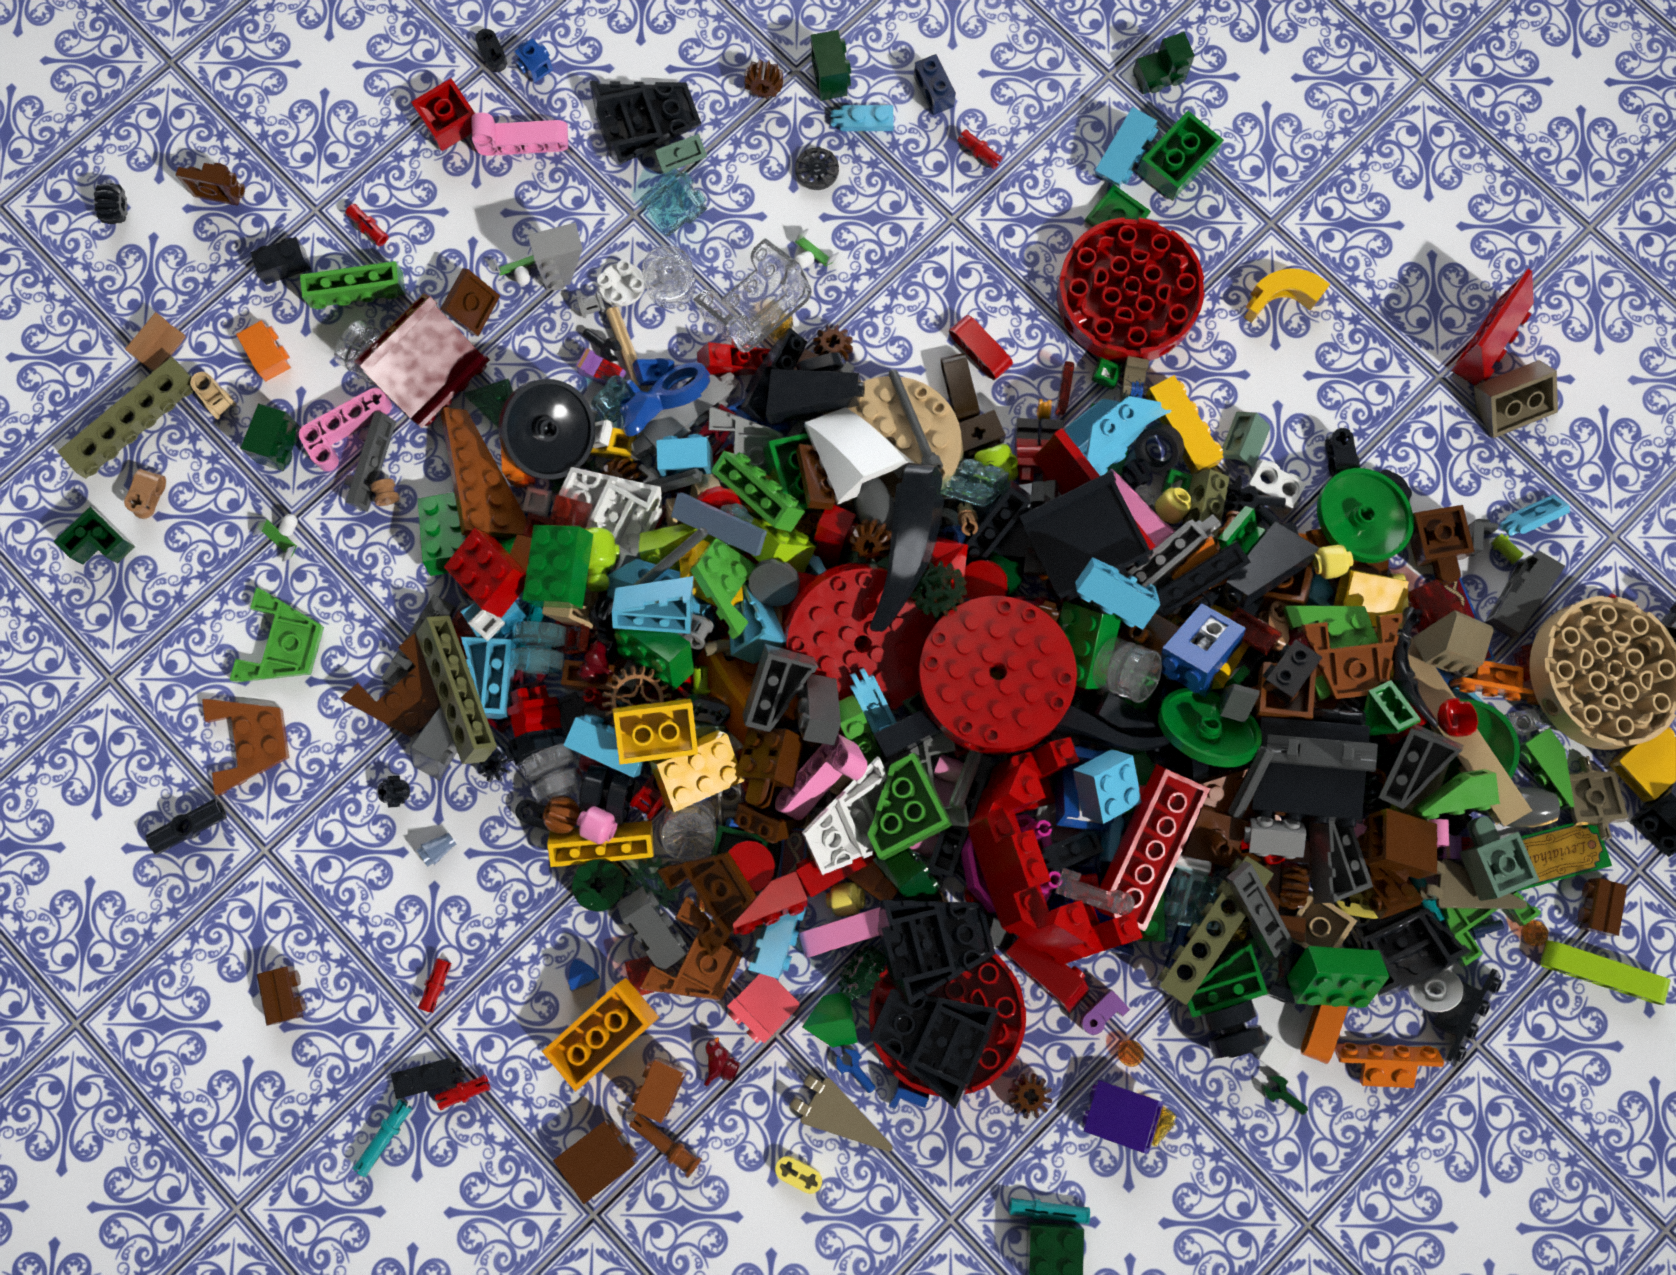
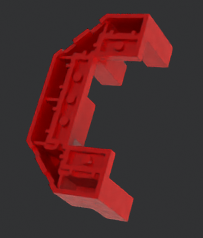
(1017, 868)

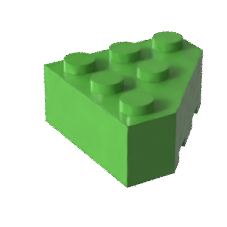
(906, 809)

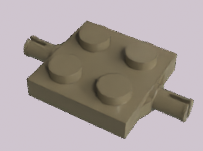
(1596, 798)

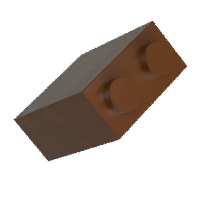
(1402, 843)
(596, 1160)

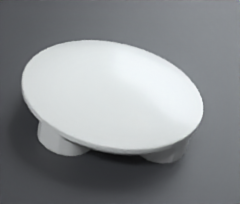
(621, 284)

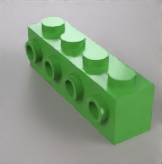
(352, 285)
(758, 491)

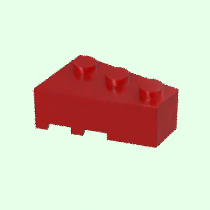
(1058, 980)

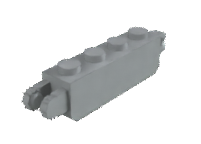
(682, 419)
(1174, 552)

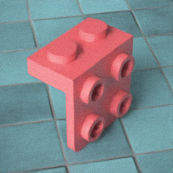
(763, 1007)

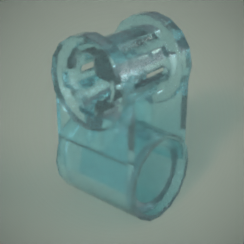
(610, 397)

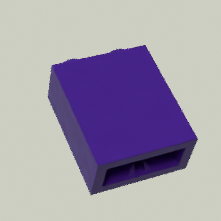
(1122, 1116)

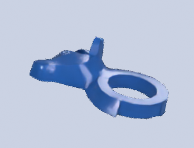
(644, 406)

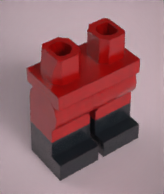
(1027, 445)
(535, 720)

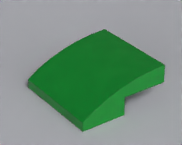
(1244, 530)

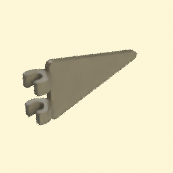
(1457, 891)
(837, 1114)

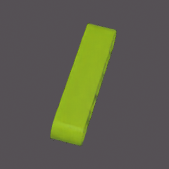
(1605, 972)

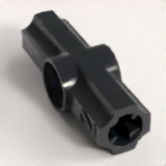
(173, 833)

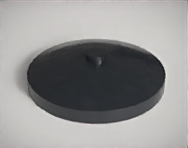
(546, 428)

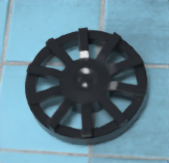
(816, 168)

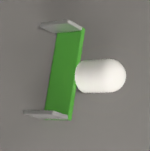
(811, 252)
(520, 272)
(279, 535)

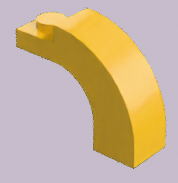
(1287, 283)

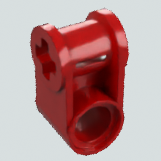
(650, 795)

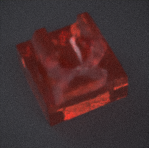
(577, 640)

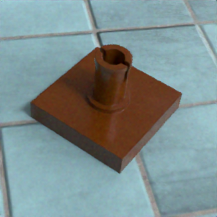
(470, 302)
(1153, 636)
(1215, 837)

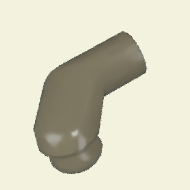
(718, 646)

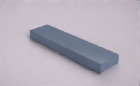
(719, 524)

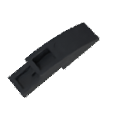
(782, 356)

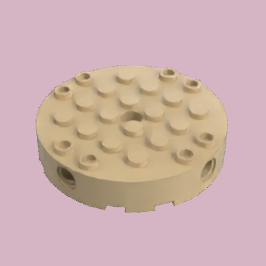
(885, 413)
(1605, 673)

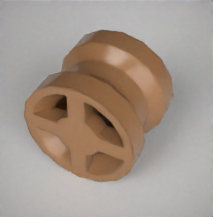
(384, 492)

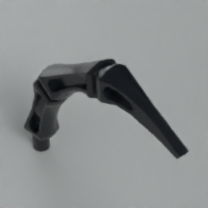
(1403, 673)

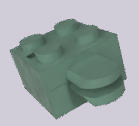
(1496, 862)

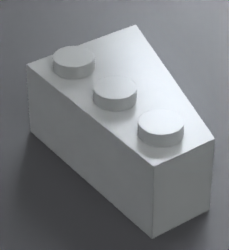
(556, 254)

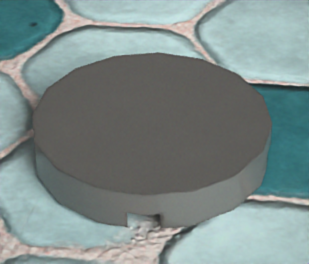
(774, 582)

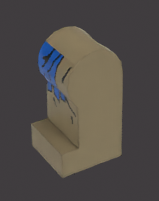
(1133, 377)

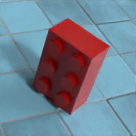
(487, 572)

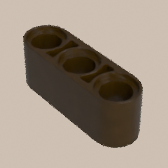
(960, 386)

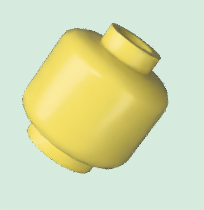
(1173, 505)
(1332, 561)
(845, 899)

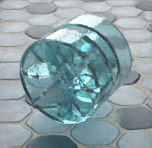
(537, 654)

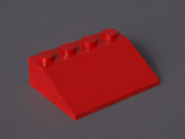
(1497, 331)

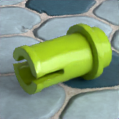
(1507, 548)
(700, 681)

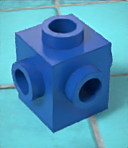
(533, 60)

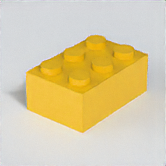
(697, 776)

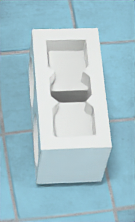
(1277, 480)

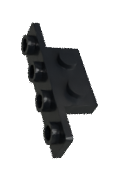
(1463, 1018)

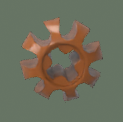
(561, 814)

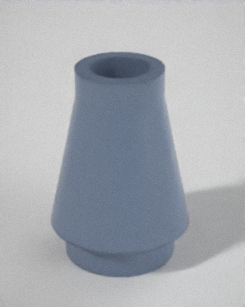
(435, 849)

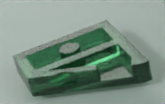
(491, 399)

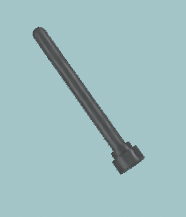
(929, 457)
(673, 557)

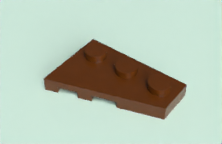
(814, 479)

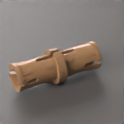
(967, 518)

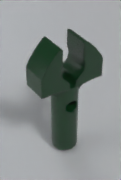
(1283, 1094)

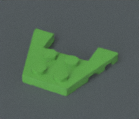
(721, 575)
(1345, 627)
(290, 644)
(1461, 920)

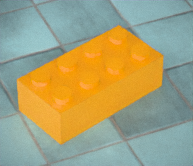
(600, 1034)

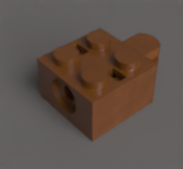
(1441, 540)
(769, 762)

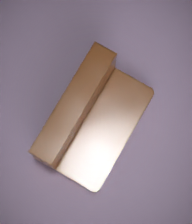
(155, 342)

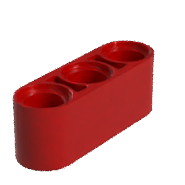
(980, 347)

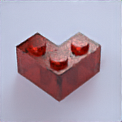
(564, 513)
(1433, 603)

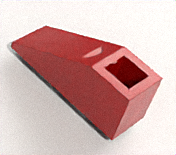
(726, 358)
(779, 898)

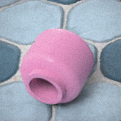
(597, 825)

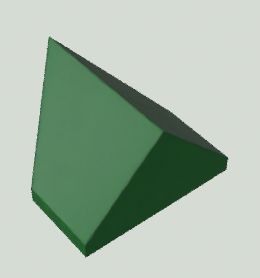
(1388, 710)
(833, 1021)

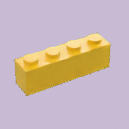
(1199, 447)
(629, 842)

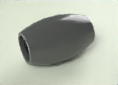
(874, 502)
(1544, 808)

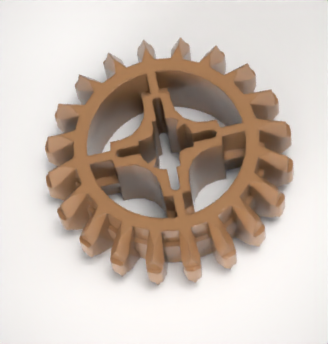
(639, 684)

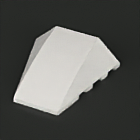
(852, 452)
(618, 506)
(843, 826)

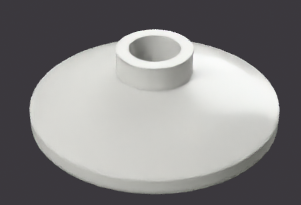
(1446, 984)

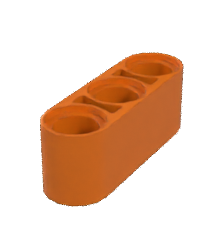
(1323, 1032)

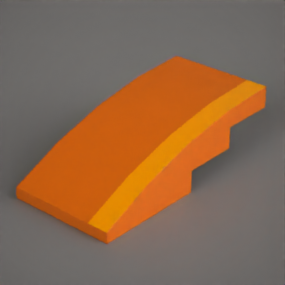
(728, 685)

